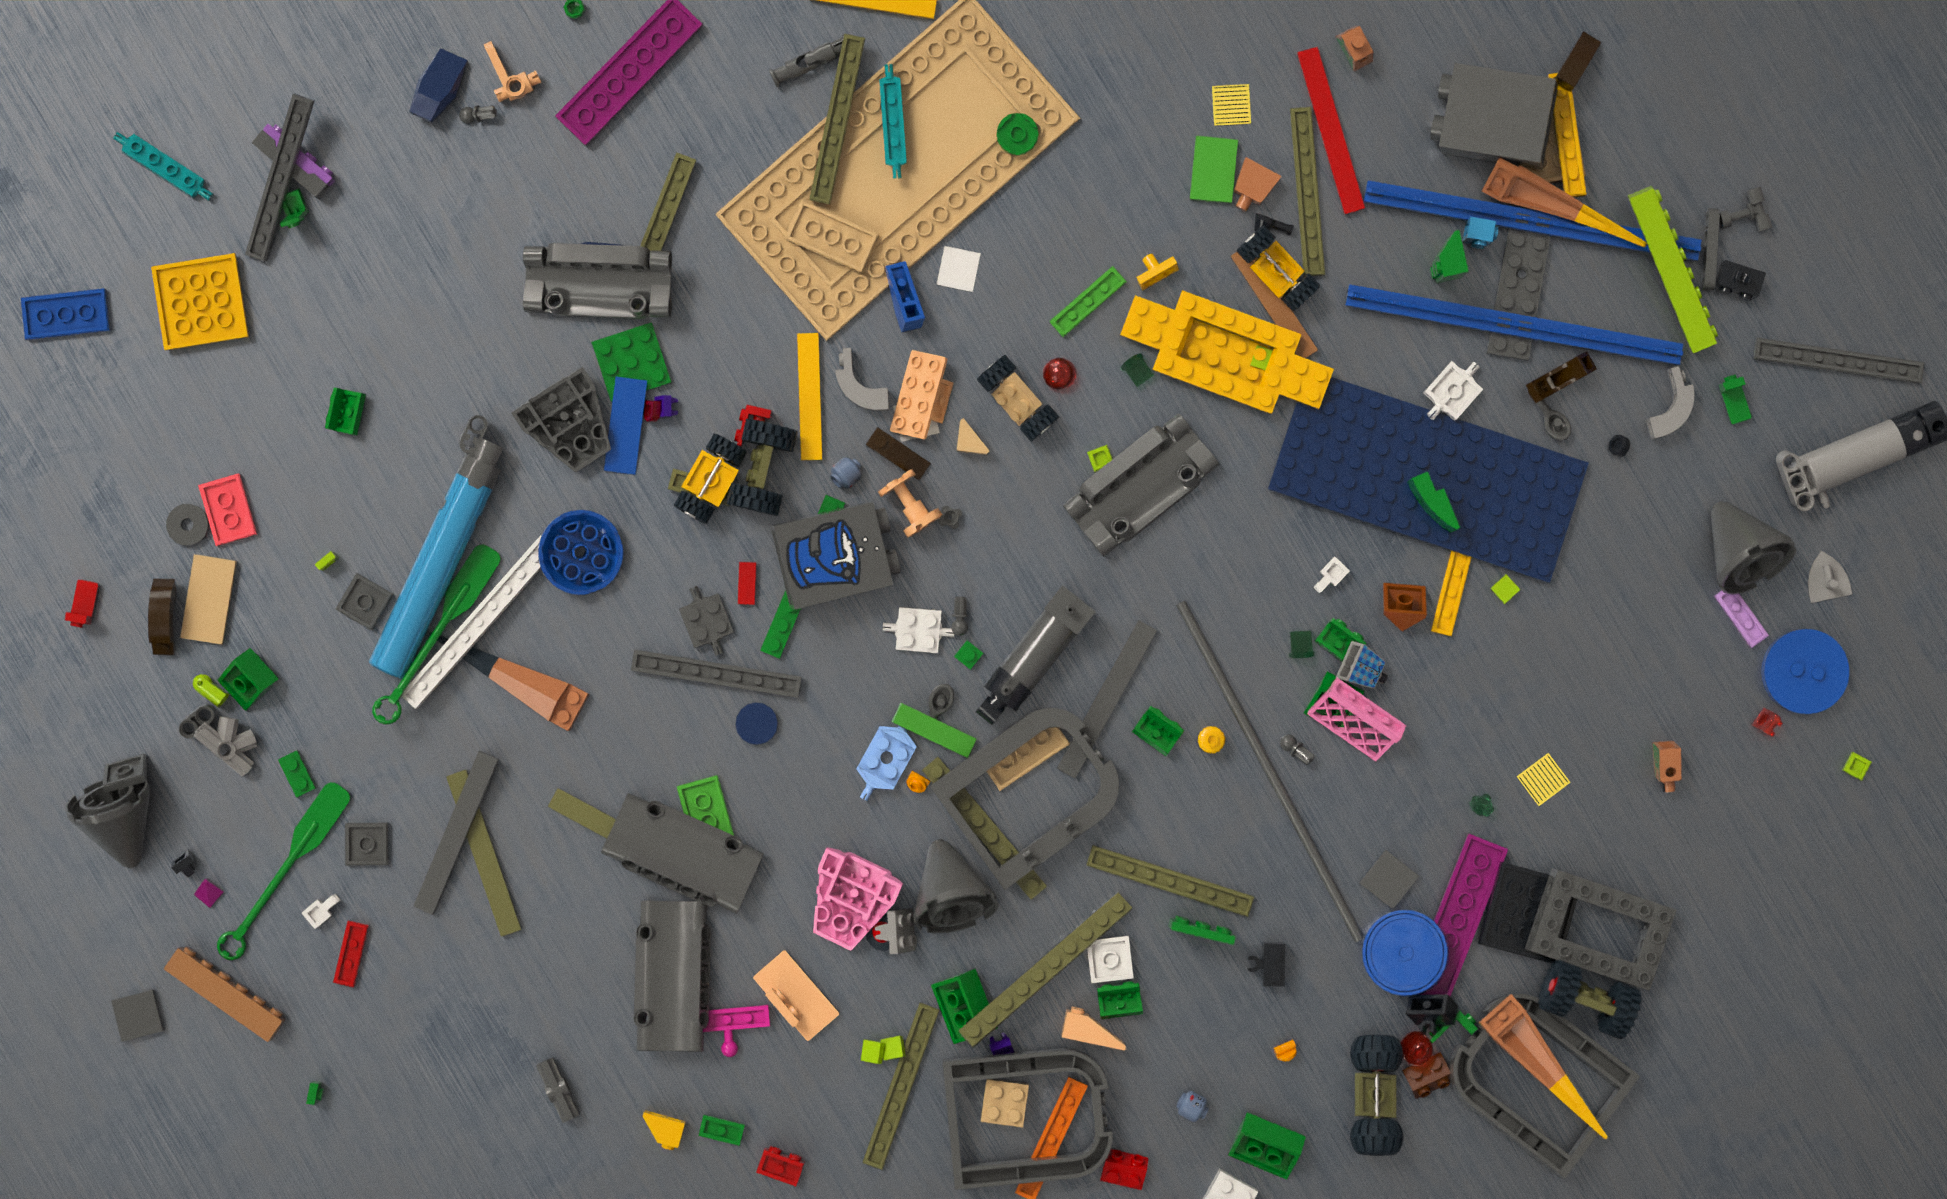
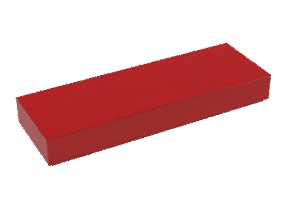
(351, 953)

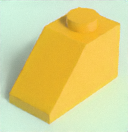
(665, 1129)

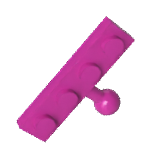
(736, 1018)

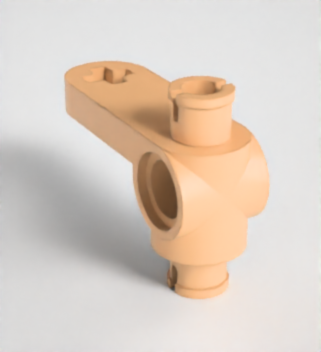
(505, 92)

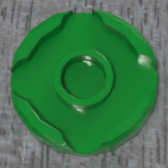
(1017, 134)

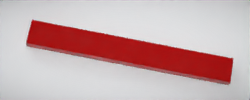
(1330, 130)

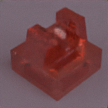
(1767, 721)

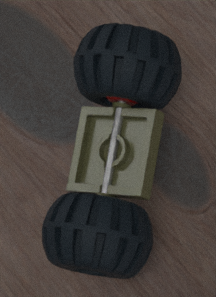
(1376, 1095)

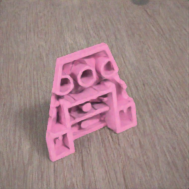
(851, 897)

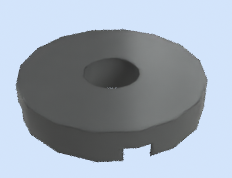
(176, 518)

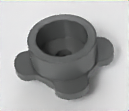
(946, 511)

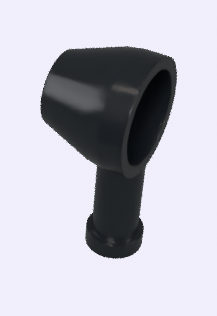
(1270, 223)

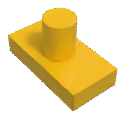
(1156, 271)

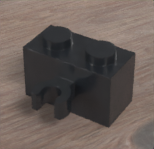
(1740, 280)
(1271, 964)
(1431, 1011)

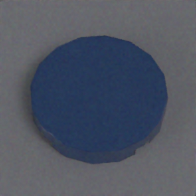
(756, 723)

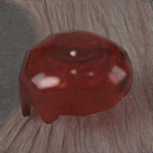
(1059, 373)
(1416, 1048)

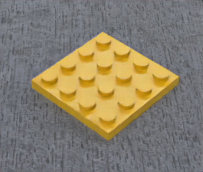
(200, 301)

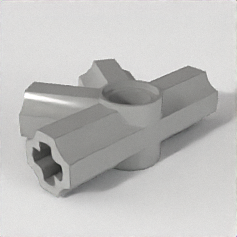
(235, 742)

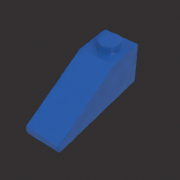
(904, 297)

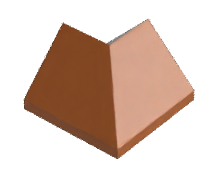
(1404, 604)

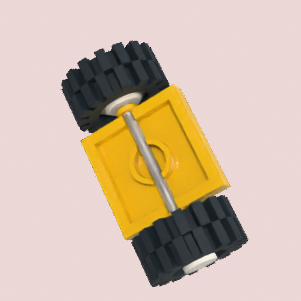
(1277, 268)
(710, 478)

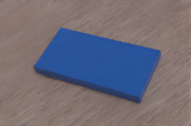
(65, 314)

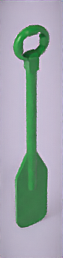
(458, 599)
(306, 837)

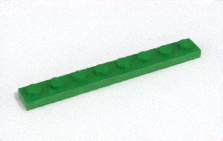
(785, 616)

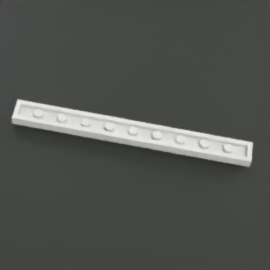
(473, 627)

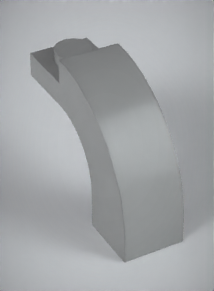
(861, 396)
(1679, 410)

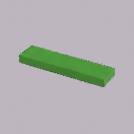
(1087, 301)
(933, 730)

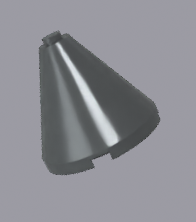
(1746, 549)
(113, 819)
(951, 892)

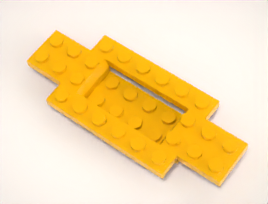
(1221, 359)

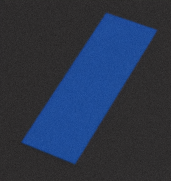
(625, 425)

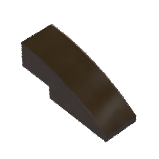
(1577, 61)

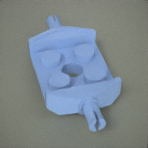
(883, 775)

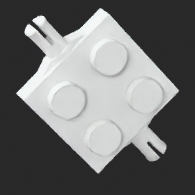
(1453, 391)
(918, 629)

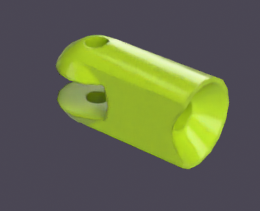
(209, 690)

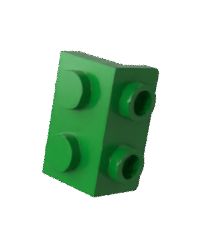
(345, 411)
(1337, 638)
(1158, 730)
(1119, 1000)

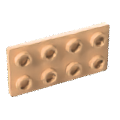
(922, 395)
(795, 995)

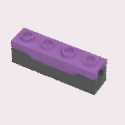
(306, 171)

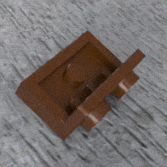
(1428, 1076)

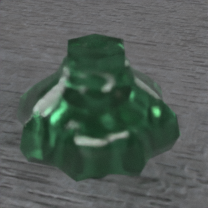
(1482, 805)

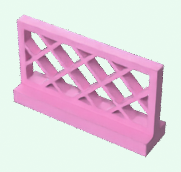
(1365, 711)

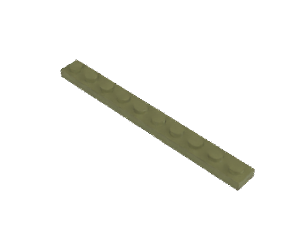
(1045, 970)

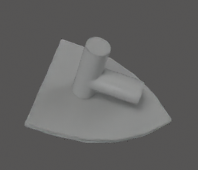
(1827, 579)

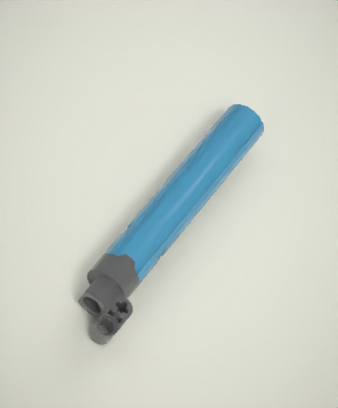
(439, 555)

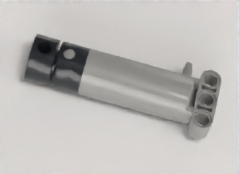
(1861, 453)

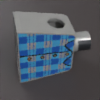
(1362, 666)

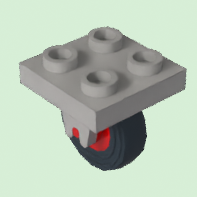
(894, 932)

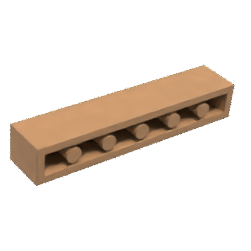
(224, 993)

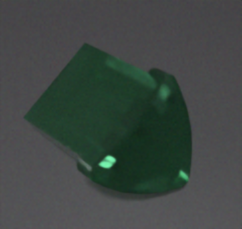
(1137, 369)
(1301, 645)

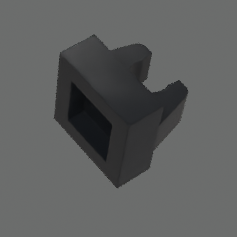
(183, 864)

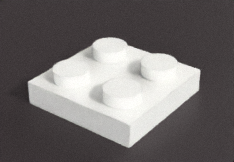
(1110, 959)

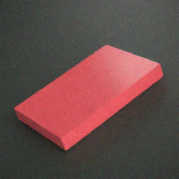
(227, 509)

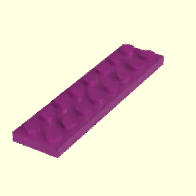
(628, 70)
(1465, 903)

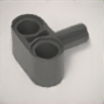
(196, 719)

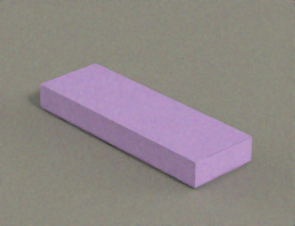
(1742, 618)

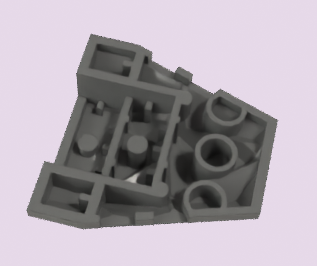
(567, 420)

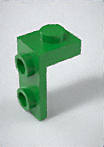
(294, 208)
(1735, 399)
(1466, 1021)

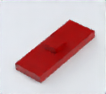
(747, 583)

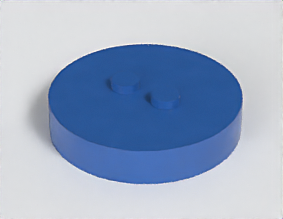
(1805, 671)
(1405, 953)

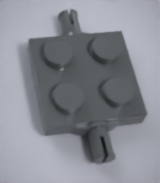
(706, 620)

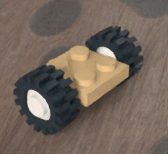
(1017, 398)

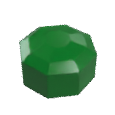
(574, 9)

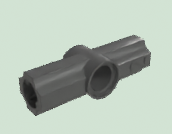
(557, 1090)

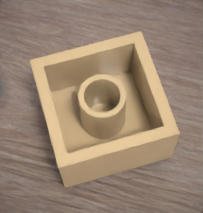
(1004, 1102)

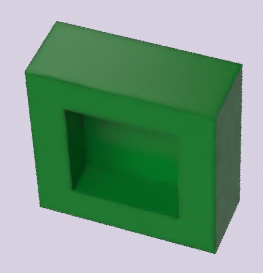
(968, 654)
(314, 1093)

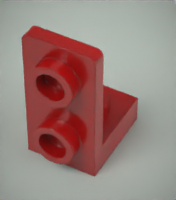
(758, 414)

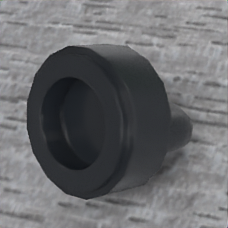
(1619, 445)

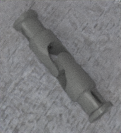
(822, 54)

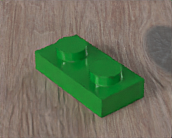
(297, 773)
(721, 1129)

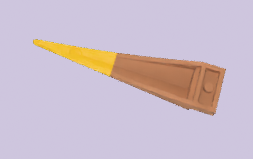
(1528, 190)
(1518, 1036)

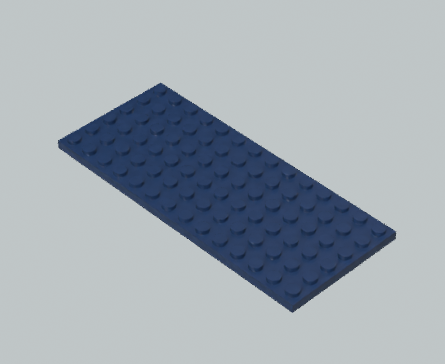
(1367, 445)

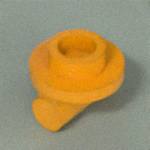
(917, 782)
(1286, 1051)

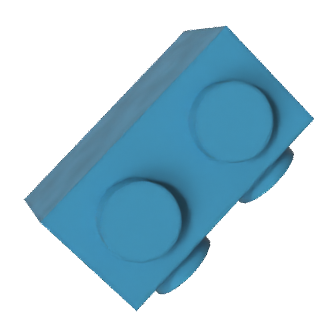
(1479, 232)

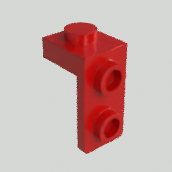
(83, 603)

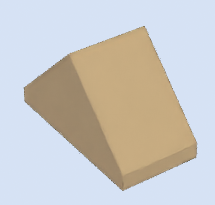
(969, 441)

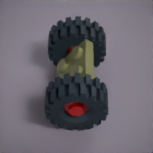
(766, 437)
(1564, 987)

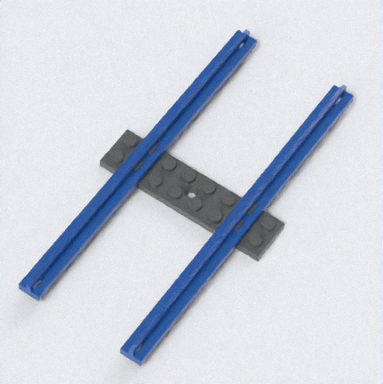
(1517, 299)

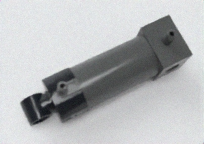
(1035, 654)

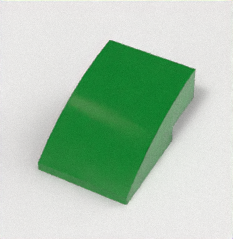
(1433, 502)

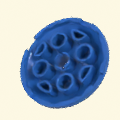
(601, 556)

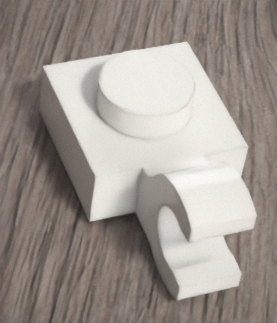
(1332, 573)
(319, 912)

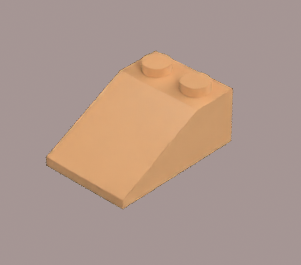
(1085, 1028)

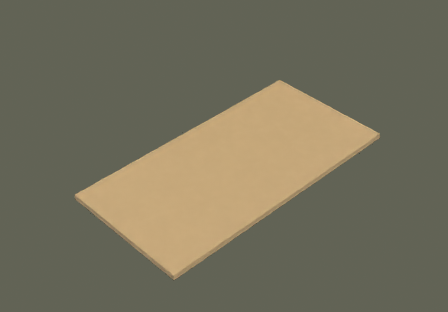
(954, 94)

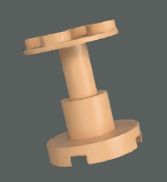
(915, 510)

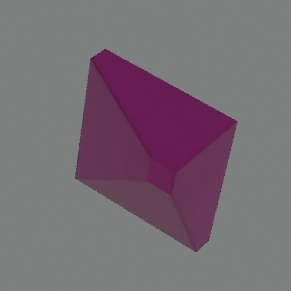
(208, 892)

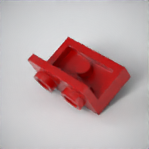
(780, 1166)
(1124, 1169)

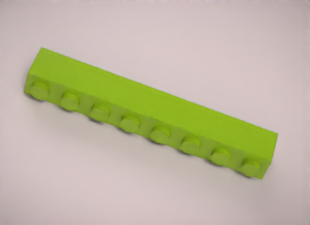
(1672, 269)

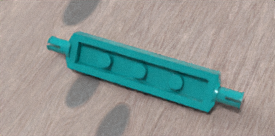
(893, 121)
(163, 166)

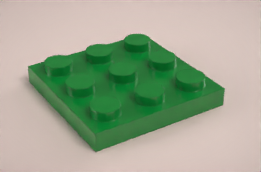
(633, 356)
(1202, 929)

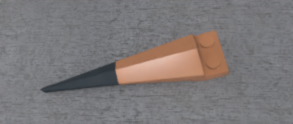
(546, 695)

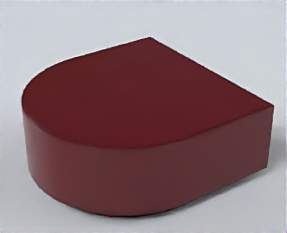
(652, 410)

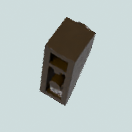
(897, 453)

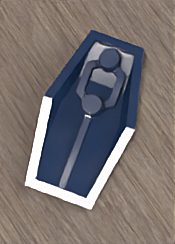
(438, 85)

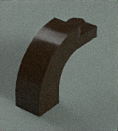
(1561, 377)
(160, 616)

